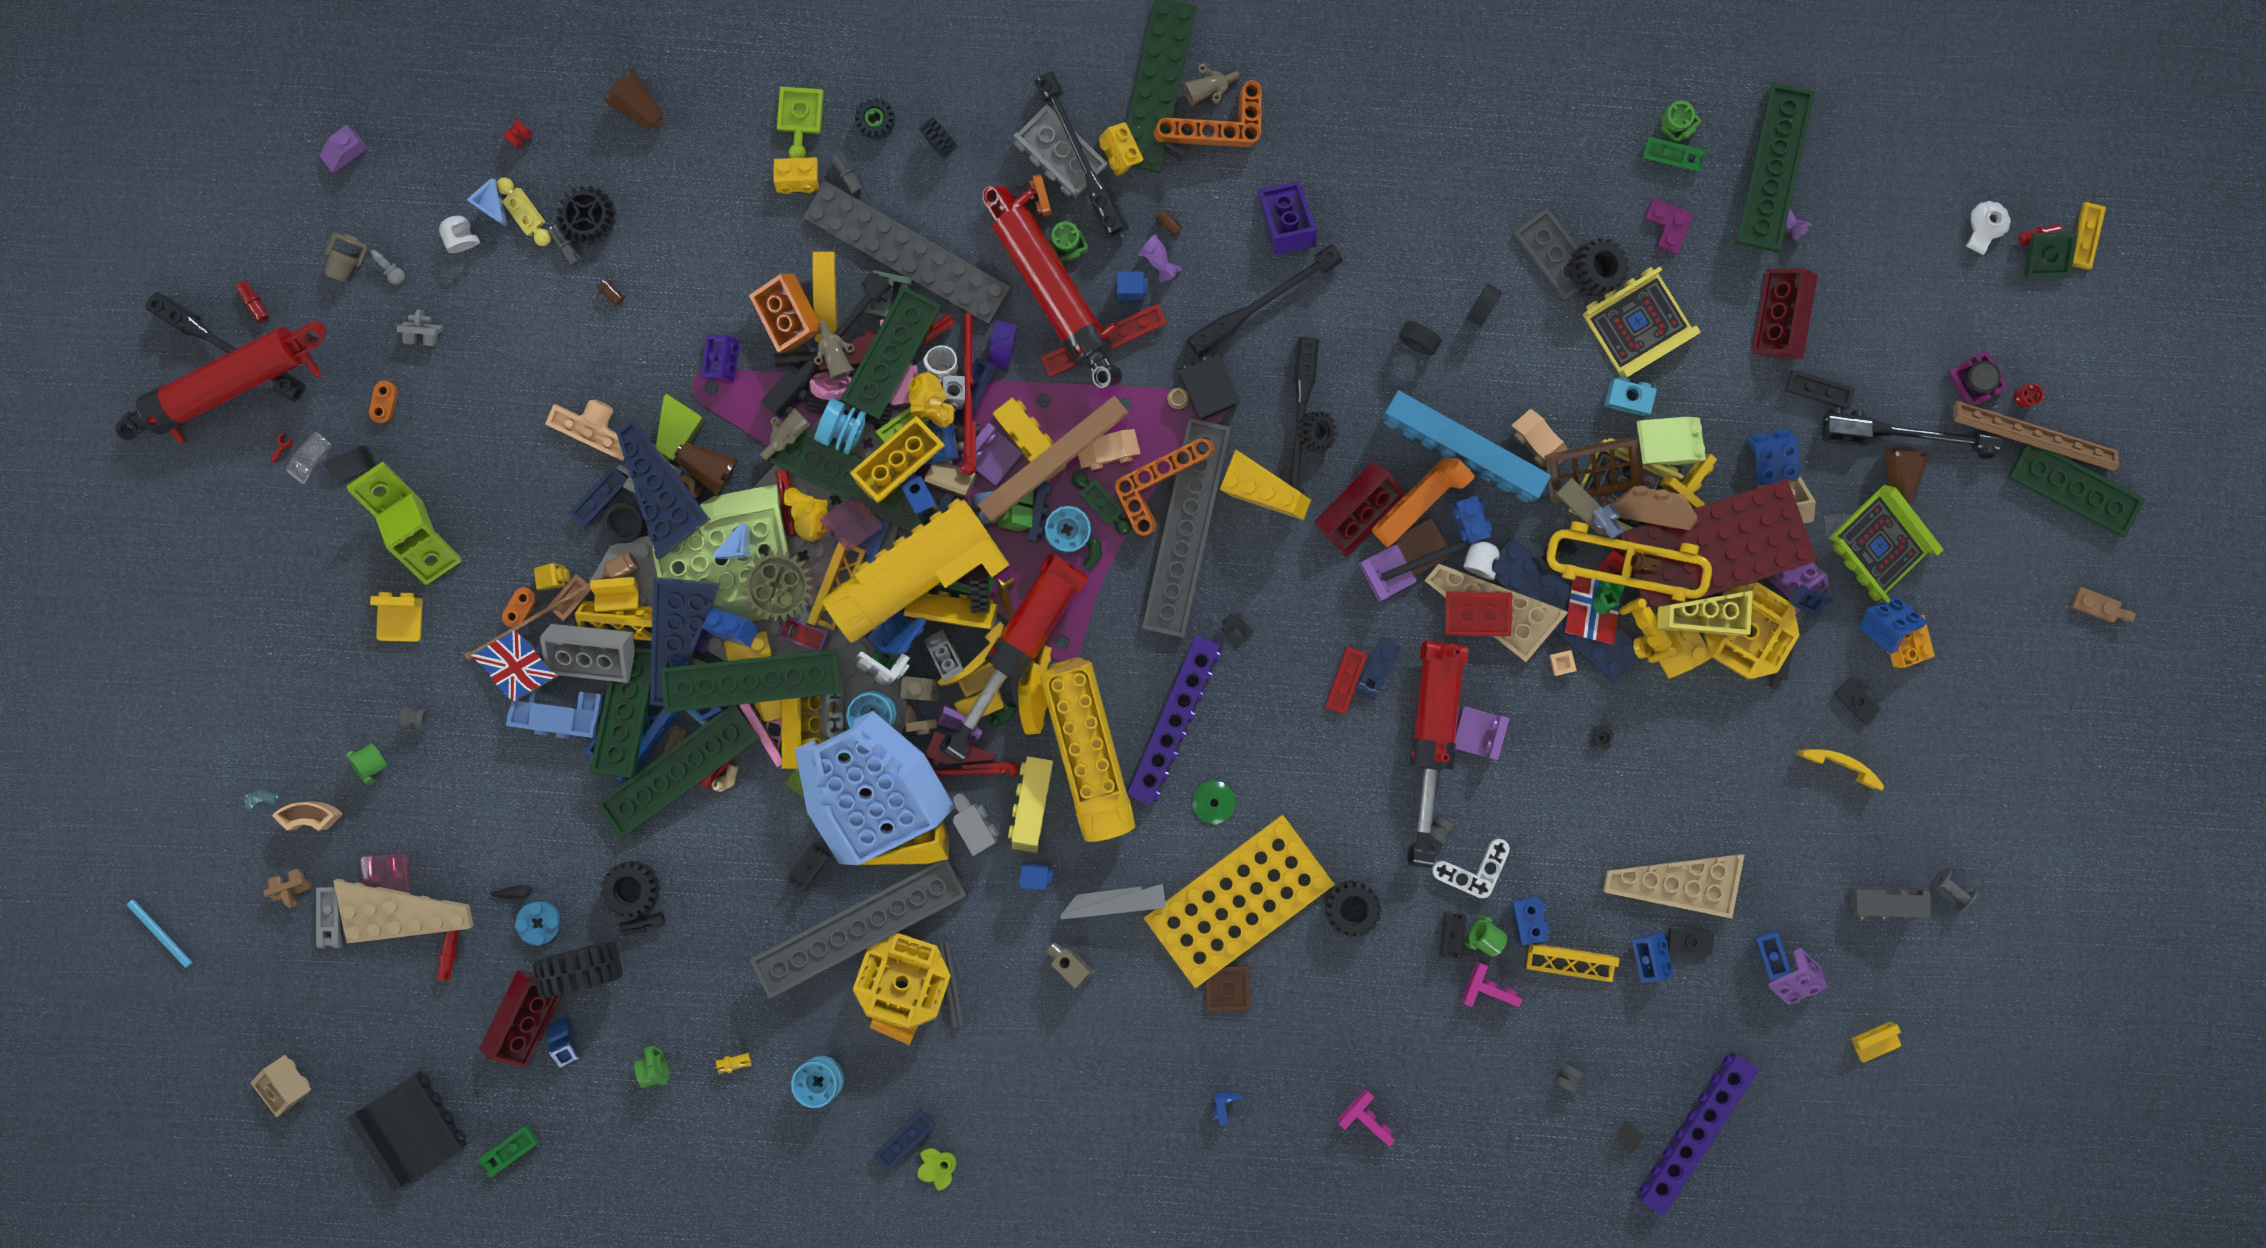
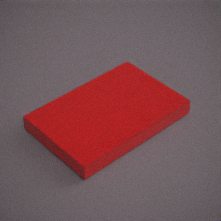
(1478, 613)

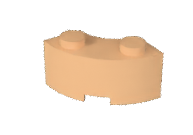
(1537, 437)
(1110, 448)
(312, 813)

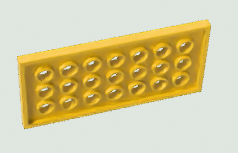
(1236, 916)

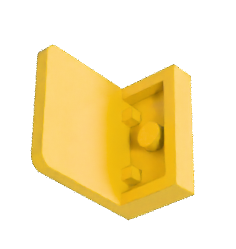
(398, 617)

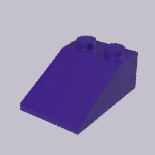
(1287, 218)

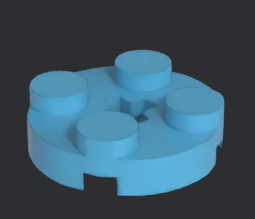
(537, 910)

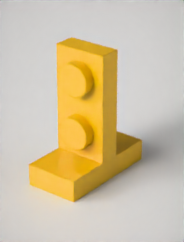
(1691, 481)

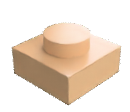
(1562, 663)

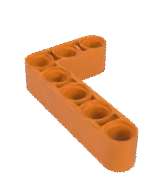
(1217, 127)
(1445, 474)
(1156, 476)

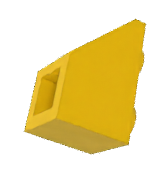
(551, 576)

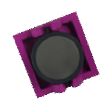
(1977, 379)

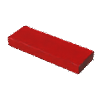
(1346, 680)

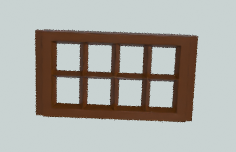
(1635, 463)

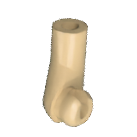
(726, 781)

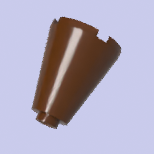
(635, 101)
(706, 465)
(1905, 470)

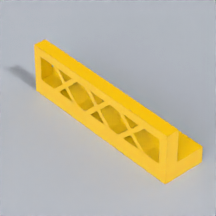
(829, 581)
(635, 618)
(1575, 955)

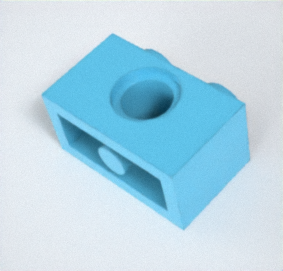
(1618, 400)

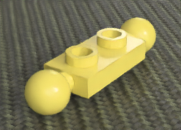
(523, 211)

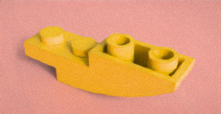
(1031, 694)

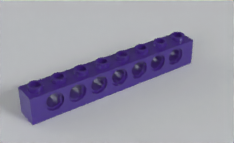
(1198, 647)
(1697, 1145)

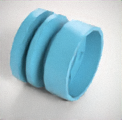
(840, 426)
(1072, 518)
(872, 699)
(805, 1083)

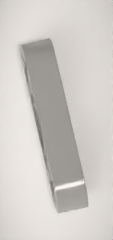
(837, 724)

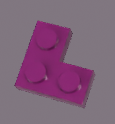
(1674, 222)

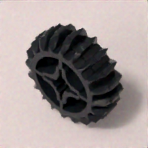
(572, 201)

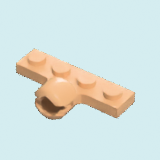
(589, 427)

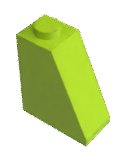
(676, 427)

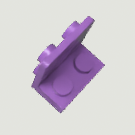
(994, 454)
(1383, 562)
(1808, 575)
(1481, 733)
(1802, 983)

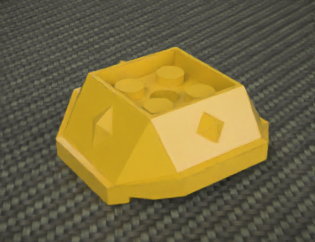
(1772, 636)
(908, 961)

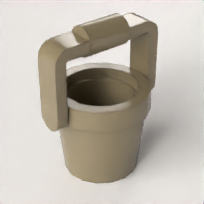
(341, 264)

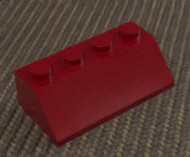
(1785, 313)
(1359, 508)
(519, 1022)

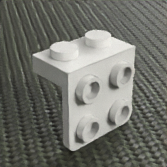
(882, 674)

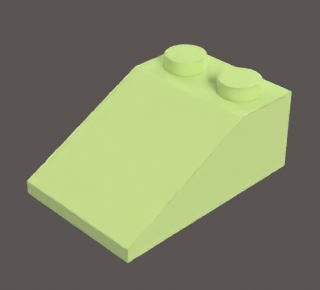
(1671, 441)

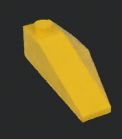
(923, 849)

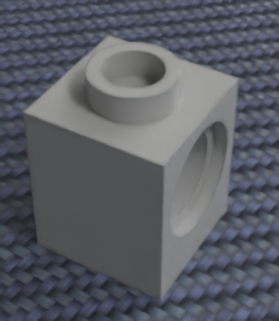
(956, 385)

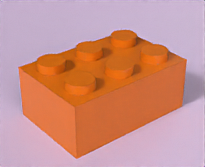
(785, 312)

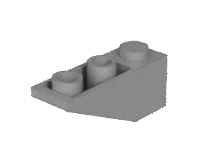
(944, 655)

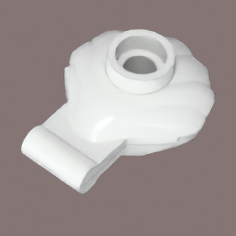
(1988, 222)

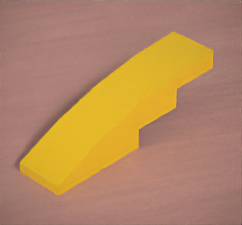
(825, 290)

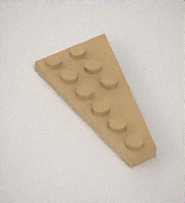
(1530, 618)
(1694, 885)
(389, 913)

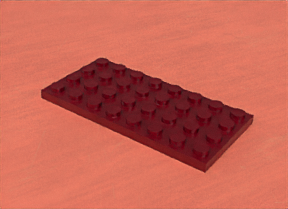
(1739, 536)

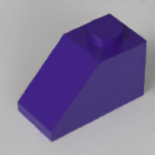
(1002, 344)

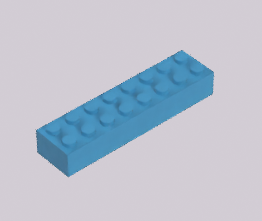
(1461, 443)

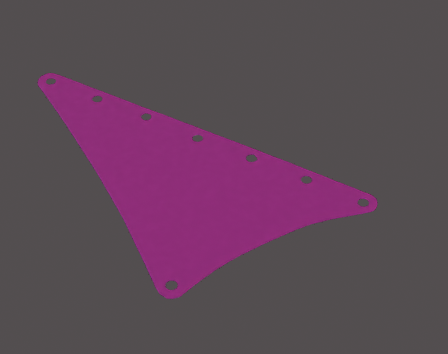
(1157, 430)

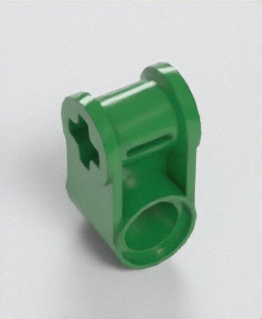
(1607, 596)

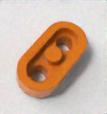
(1042, 205)
(384, 402)
(519, 608)

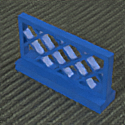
(650, 738)

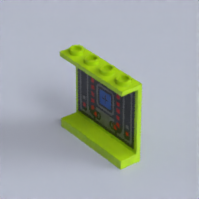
(1883, 542)

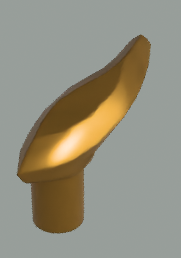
(1002, 587)

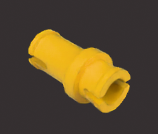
(729, 1063)

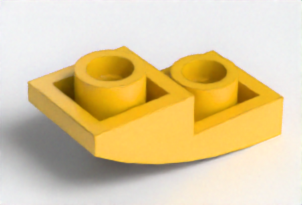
(964, 706)

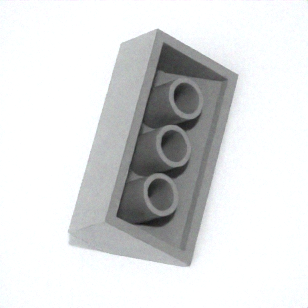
(588, 652)

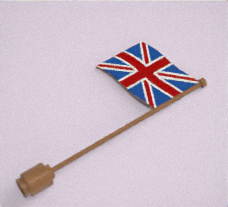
(514, 661)

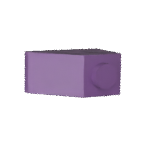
(342, 148)

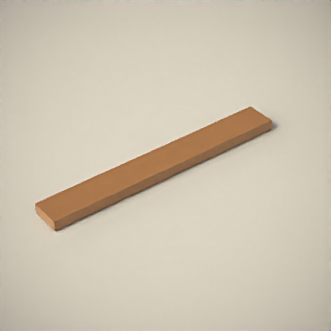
(2035, 435)
(1053, 459)

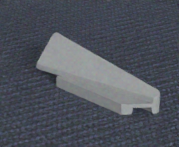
(1115, 901)

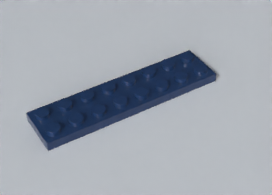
(1520, 574)

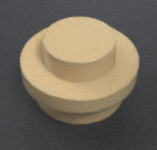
(1178, 398)

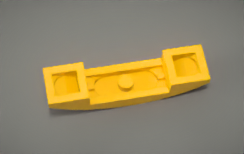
(975, 664)
(1865, 775)

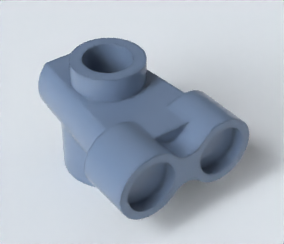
(1605, 518)

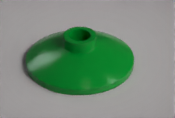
(1207, 792)

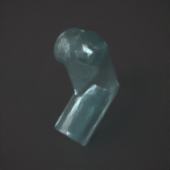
(252, 799)

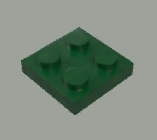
(2050, 254)

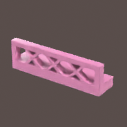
(762, 730)

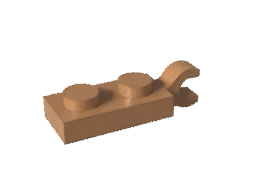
(2100, 606)

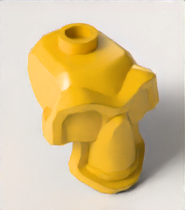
(927, 400)
(806, 514)

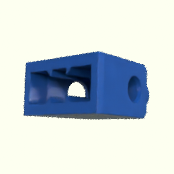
(920, 498)

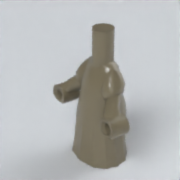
(1213, 85)
(831, 347)
(785, 432)

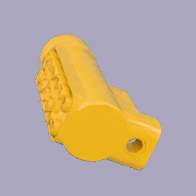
(930, 556)
(1087, 750)

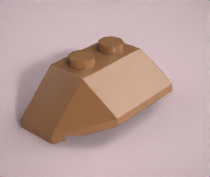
(1656, 507)

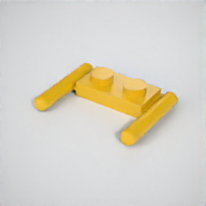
(1648, 623)

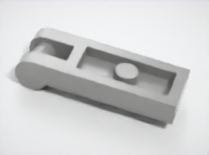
(327, 918)

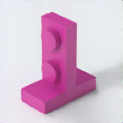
(1488, 987)
(1356, 1110)

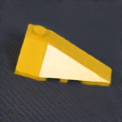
(760, 648)

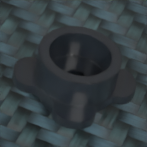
(1607, 737)

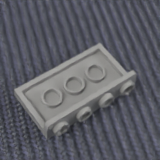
(1051, 149)

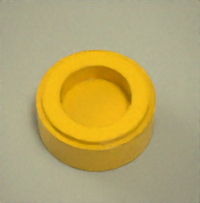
(1642, 648)

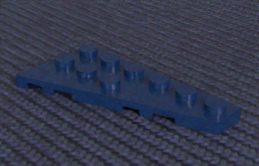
(663, 498)
(677, 624)

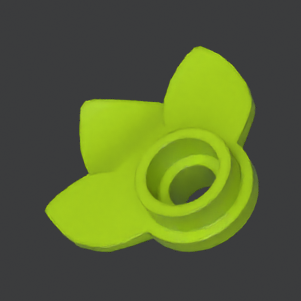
(934, 1169)

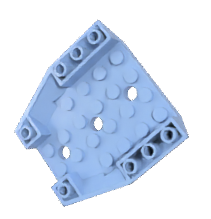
(890, 766)

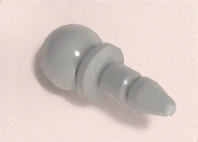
(395, 275)

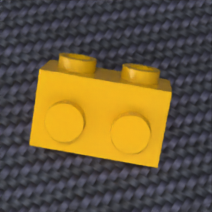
(1120, 148)
(796, 175)

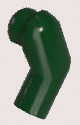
(1095, 552)
(1003, 716)

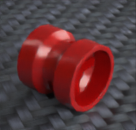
(521, 130)
(2033, 392)

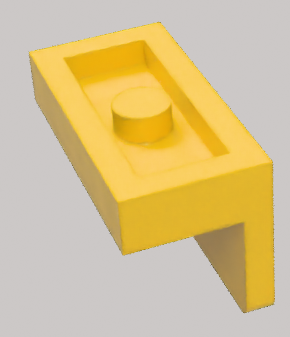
(615, 594)
(1877, 1041)

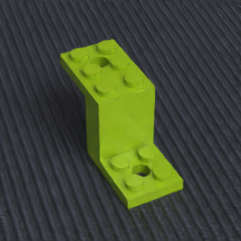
(404, 523)

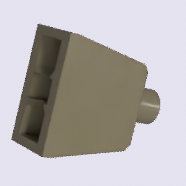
(919, 688)
(1077, 972)

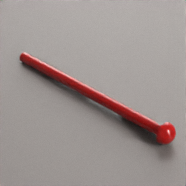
(969, 436)
(973, 769)

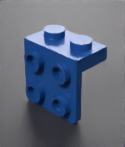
(1775, 456)
(1890, 623)
(895, 634)

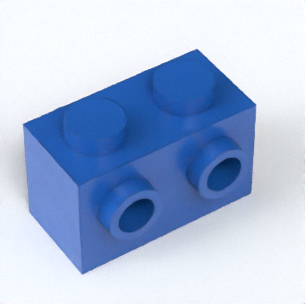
(1472, 520)
(1527, 921)
(1652, 957)

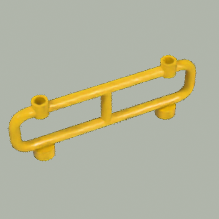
(1687, 553)

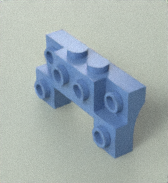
(558, 719)

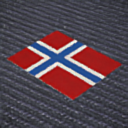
(1582, 617)

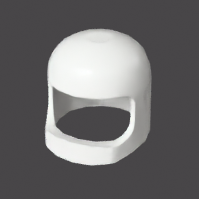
(457, 234)
(941, 361)
(1480, 559)

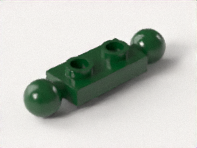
(1101, 502)

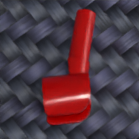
(282, 446)

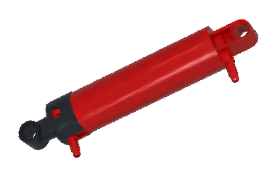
(1051, 284)
(221, 381)

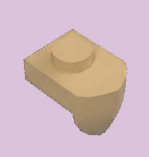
(920, 727)

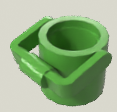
(1677, 119)
(1066, 240)
(366, 763)
(1486, 937)
(652, 1068)

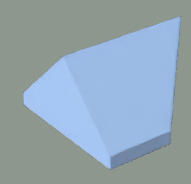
(490, 202)
(736, 545)

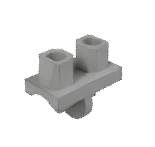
(410, 329)

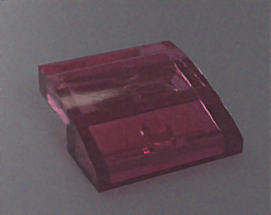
(851, 523)
(387, 871)

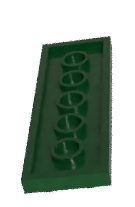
(891, 353)
(2077, 489)
(623, 721)

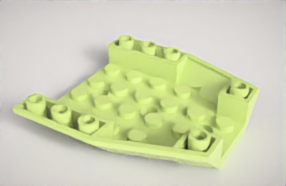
(762, 514)

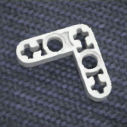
(1481, 876)

